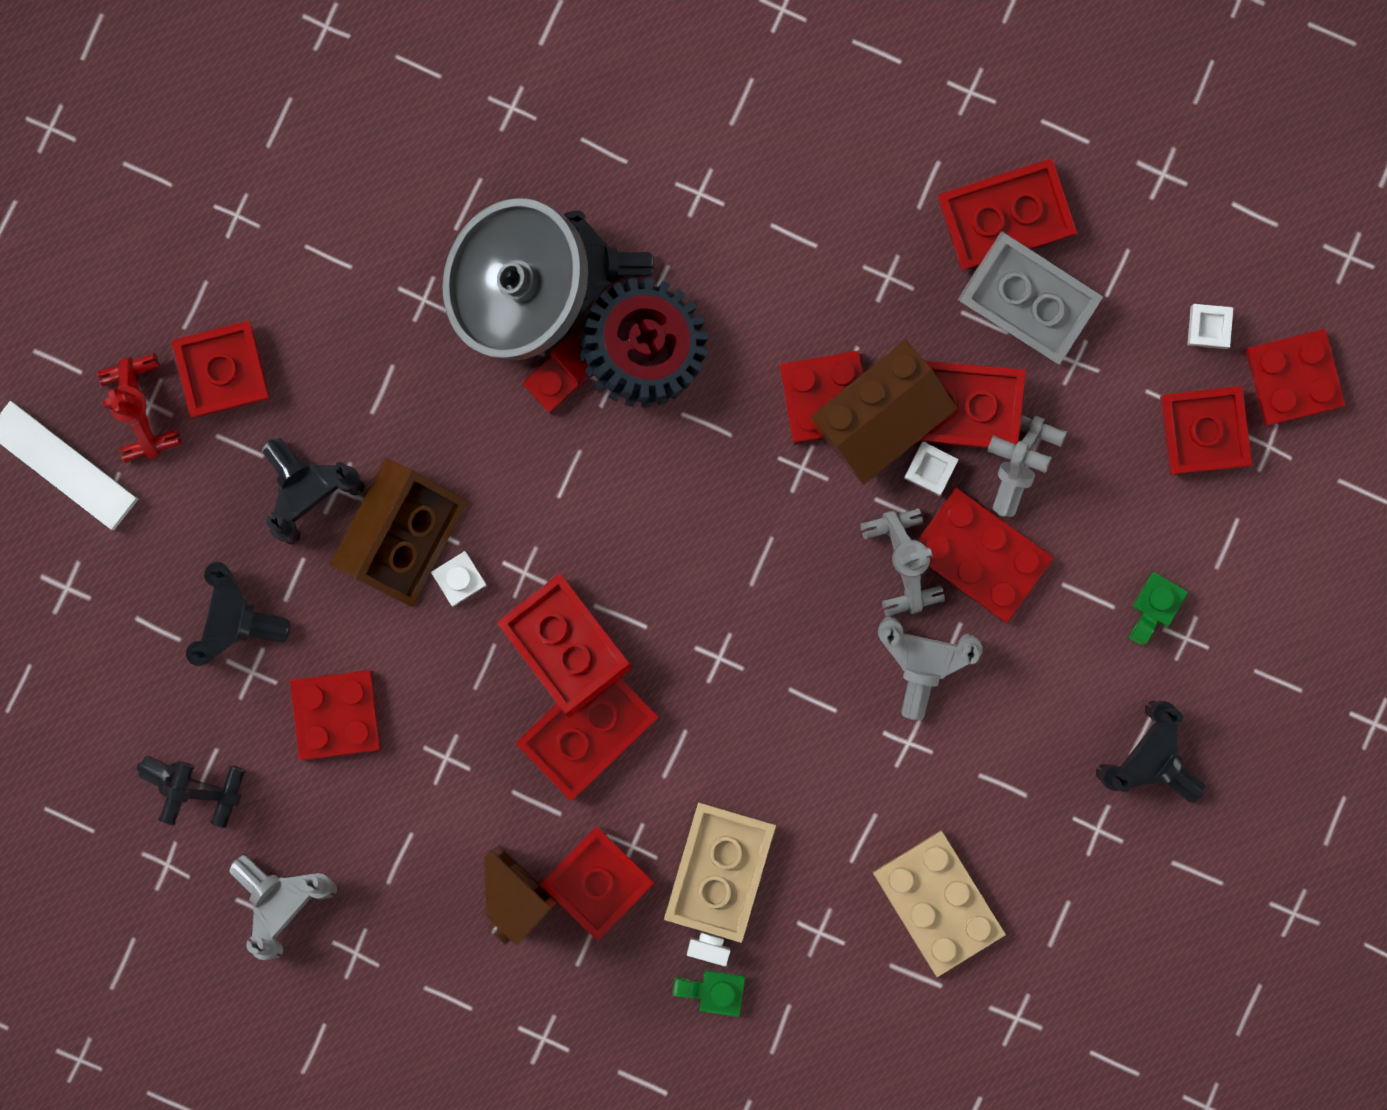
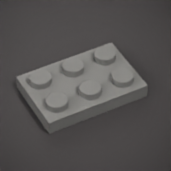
(1030, 298)

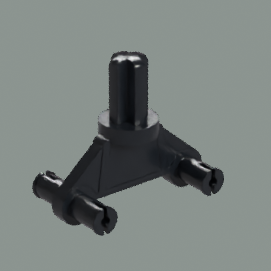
(604, 261)
(303, 487)
(231, 619)
(1155, 758)
(178, 787)

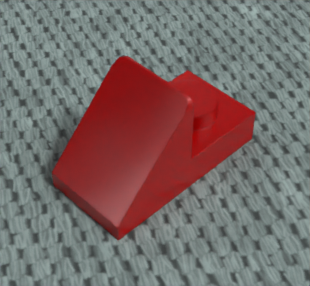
(558, 374)

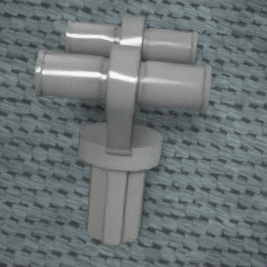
(1015, 474)
(909, 559)
(925, 662)
(276, 902)

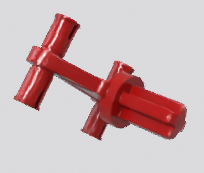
(130, 406)

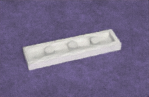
(64, 467)

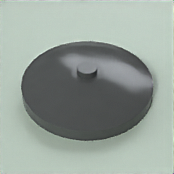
(515, 279)

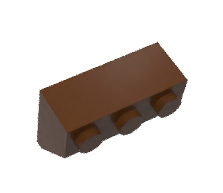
(884, 412)
(398, 532)
(512, 897)

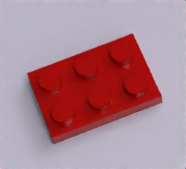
(1020, 203)
(986, 402)
(983, 555)
(564, 645)
(584, 745)

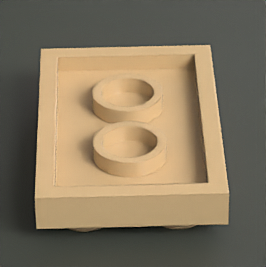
(720, 872)
(938, 903)

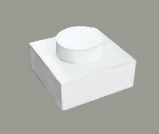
(1210, 326)
(931, 469)
(459, 578)
(709, 949)

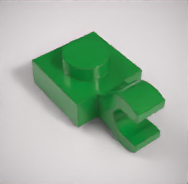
(1157, 604)
(717, 992)

